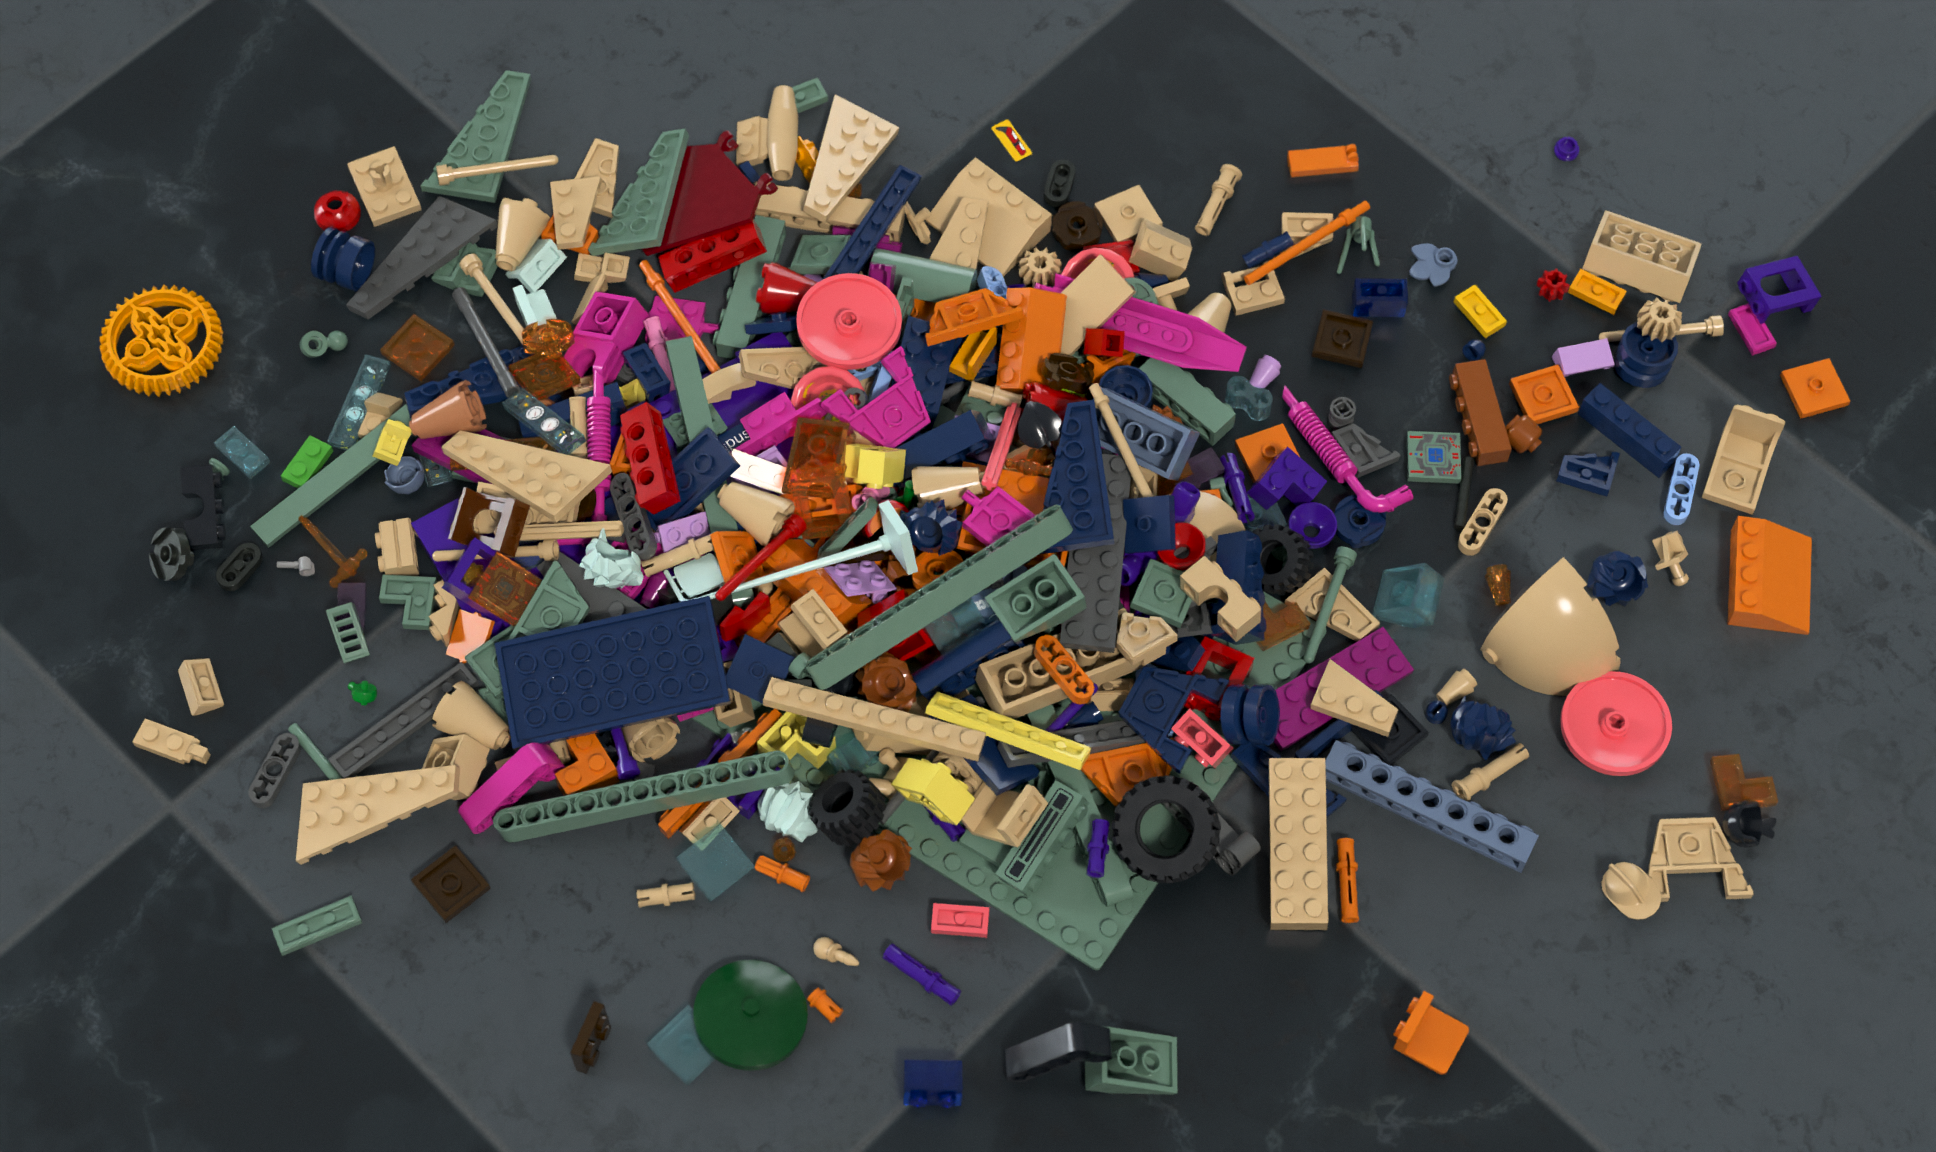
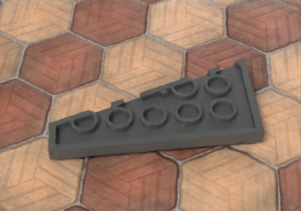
(420, 253)

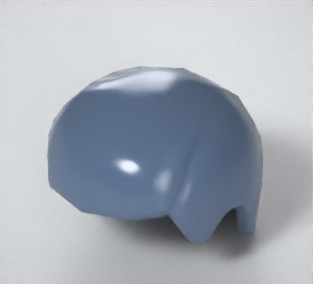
(406, 476)

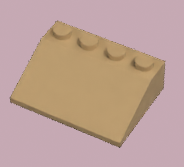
(1012, 218)
(1642, 256)

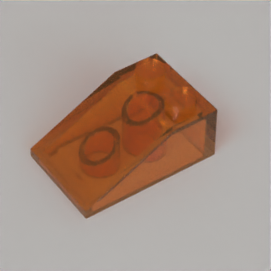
(814, 445)

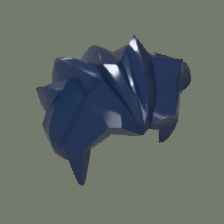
(933, 527)
(1618, 578)
(1481, 727)

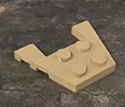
(1695, 847)

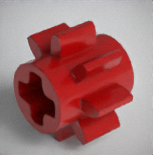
(1553, 285)

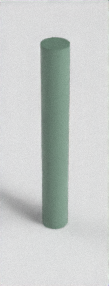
(314, 752)

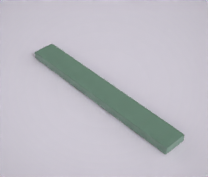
(323, 485)

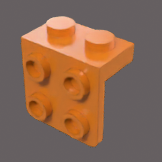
(1430, 1035)

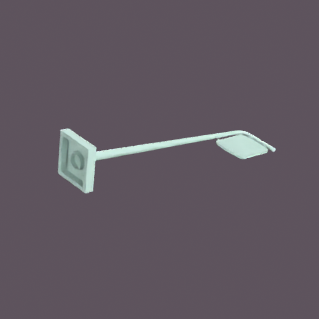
(705, 573)

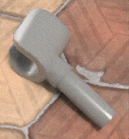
(305, 566)

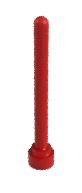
(792, 528)

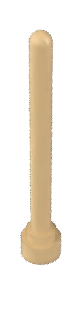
(447, 174)
(472, 266)
(1712, 326)
(547, 549)

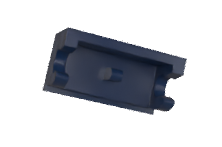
(647, 371)

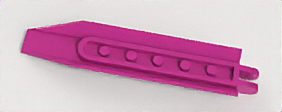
(1169, 334)

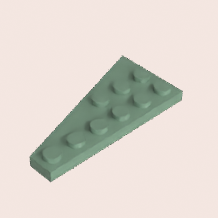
(485, 141)
(645, 205)

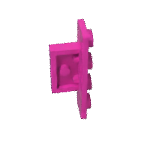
(775, 423)

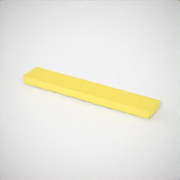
(1008, 730)

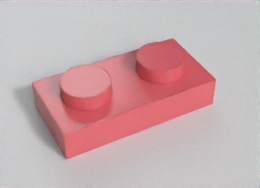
(960, 920)

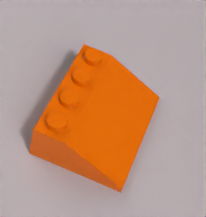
(1769, 577)

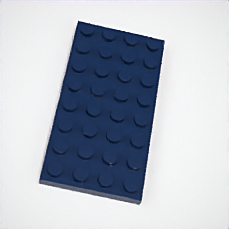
(612, 673)

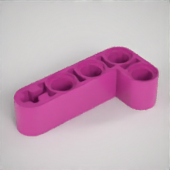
(507, 785)

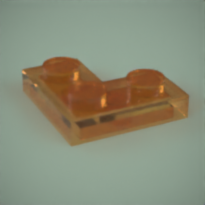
(1282, 625)
(1734, 787)

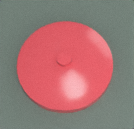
(849, 321)
(1616, 724)

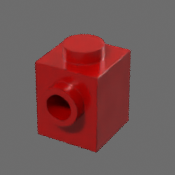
(1104, 342)

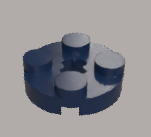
(1356, 534)

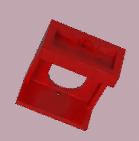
(1224, 656)

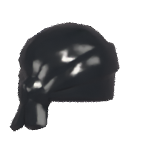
(1745, 825)

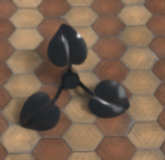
(1040, 426)

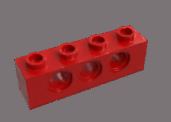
(711, 255)
(649, 458)

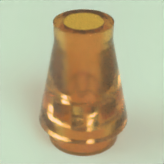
(1499, 582)

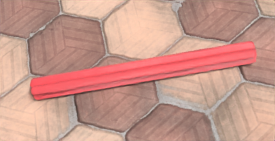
(1001, 446)

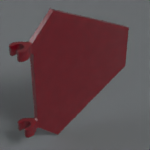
(710, 195)

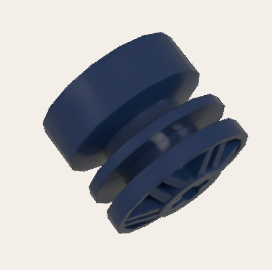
(343, 259)
(1130, 383)

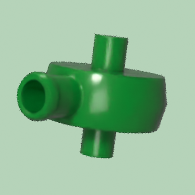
(363, 692)

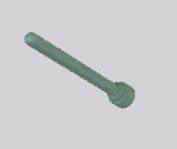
(1344, 559)

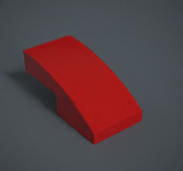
(741, 621)

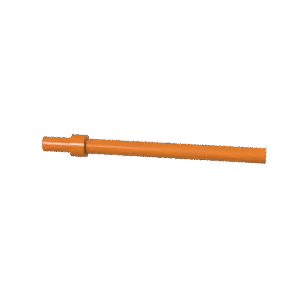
(1345, 219)
(657, 283)

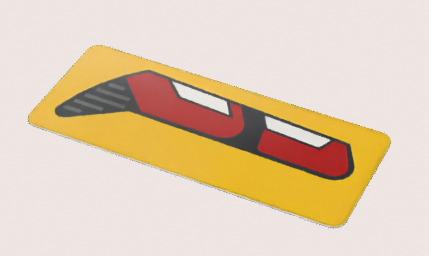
(1011, 140)

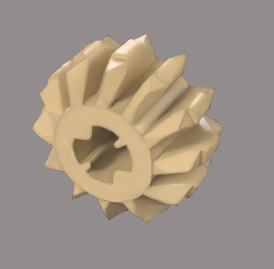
(1039, 267)
(1659, 320)

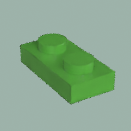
(307, 462)

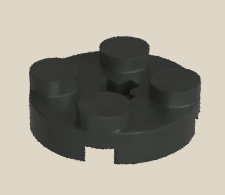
(170, 554)

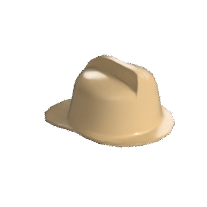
(1631, 890)

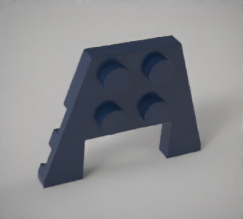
(1157, 703)

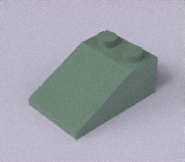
(1037, 599)
(1139, 1065)

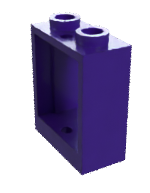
(453, 582)

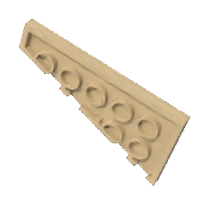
(847, 152)
(783, 366)
(535, 476)
(362, 805)

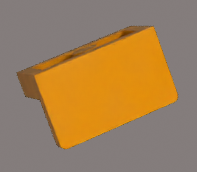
(973, 354)

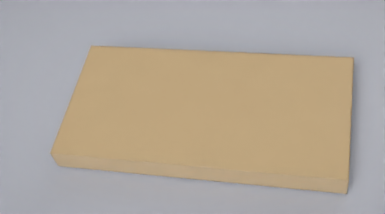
(1092, 302)

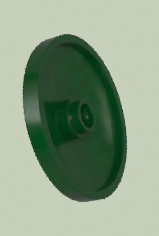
(750, 1015)

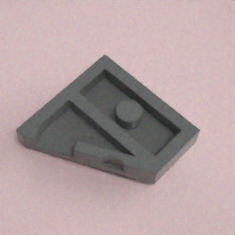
(1364, 449)

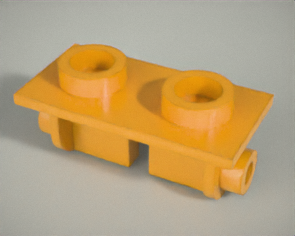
(806, 157)

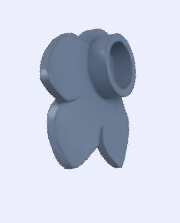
(1429, 263)

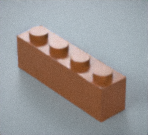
(1480, 412)

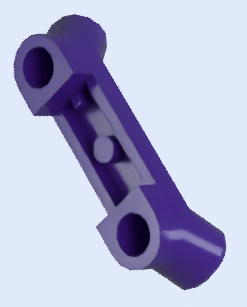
(1185, 500)

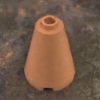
(450, 413)

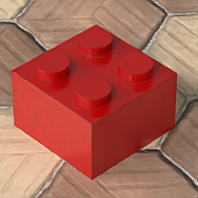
(910, 646)

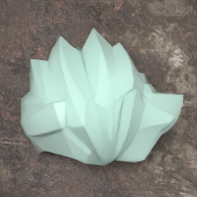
(609, 565)
(787, 810)

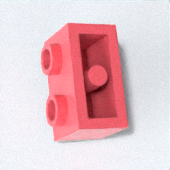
(1202, 738)

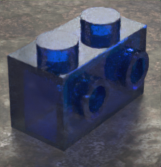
(1380, 297)
(932, 1083)

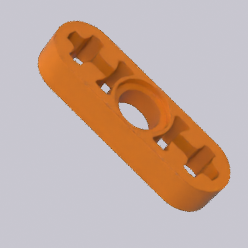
(1063, 657)

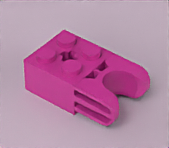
(603, 334)

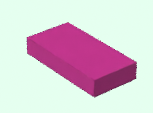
(1755, 335)

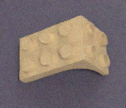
(1743, 458)

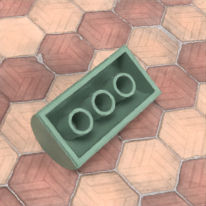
(931, 278)

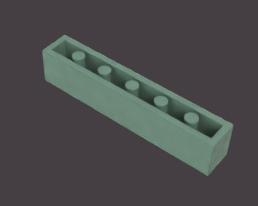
(742, 297)

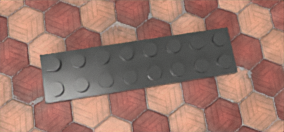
(1099, 572)

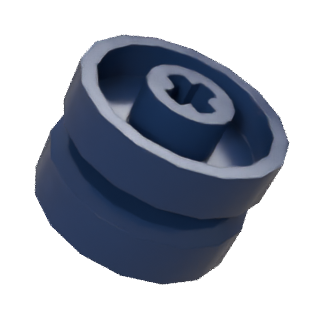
(1644, 361)
(1250, 714)

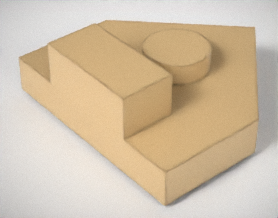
(1144, 638)

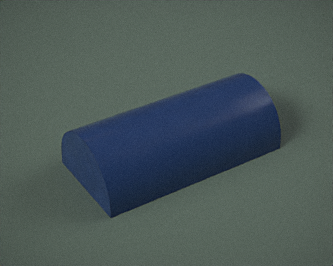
(958, 667)

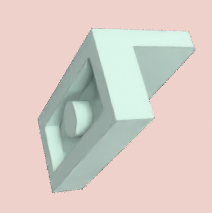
(538, 264)
(533, 306)

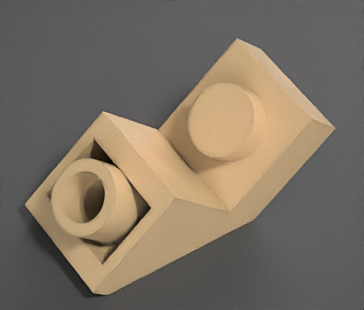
(445, 618)

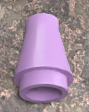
(1265, 372)

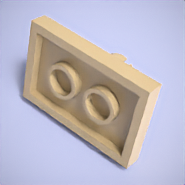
(384, 186)

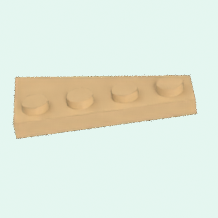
(488, 520)

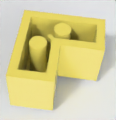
(874, 465)
(787, 737)
(934, 788)

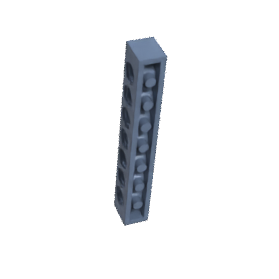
(1433, 818)

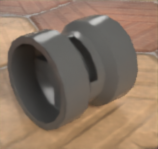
(1341, 413)

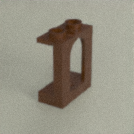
(509, 527)

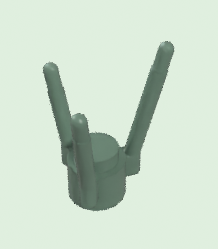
(1361, 231)

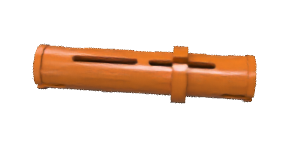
(1347, 876)

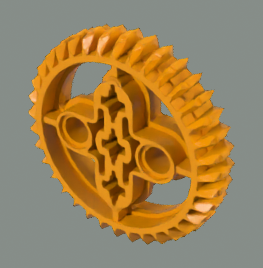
(173, 356)

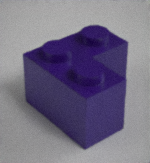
(1288, 477)

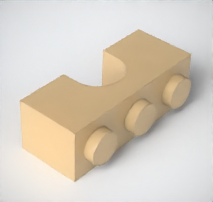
(1207, 581)

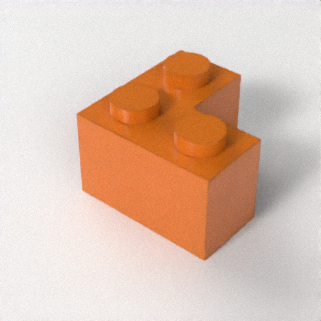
(591, 767)

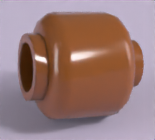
(1523, 434)

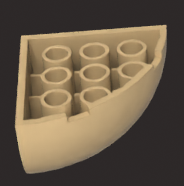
(1554, 635)

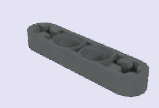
(645, 532)

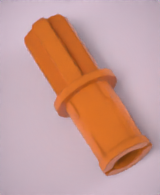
(782, 873)

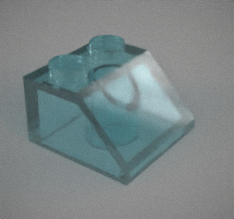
(1409, 595)

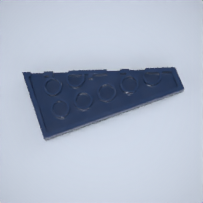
(1080, 481)

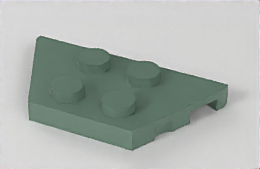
(553, 606)

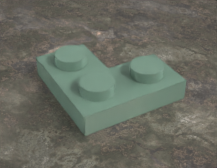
(415, 593)

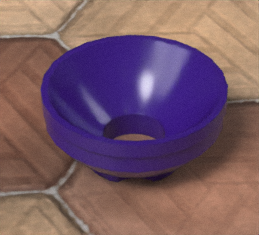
(1314, 515)

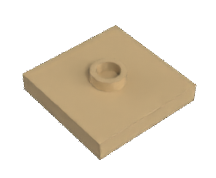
(1125, 212)

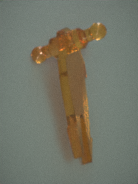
(1035, 463)
(347, 567)

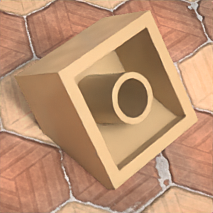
(1161, 250)
(465, 754)

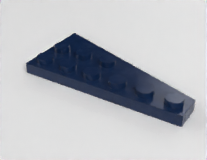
(479, 375)

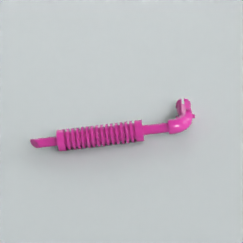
(598, 448)
(1337, 460)

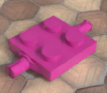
(693, 311)
(994, 515)

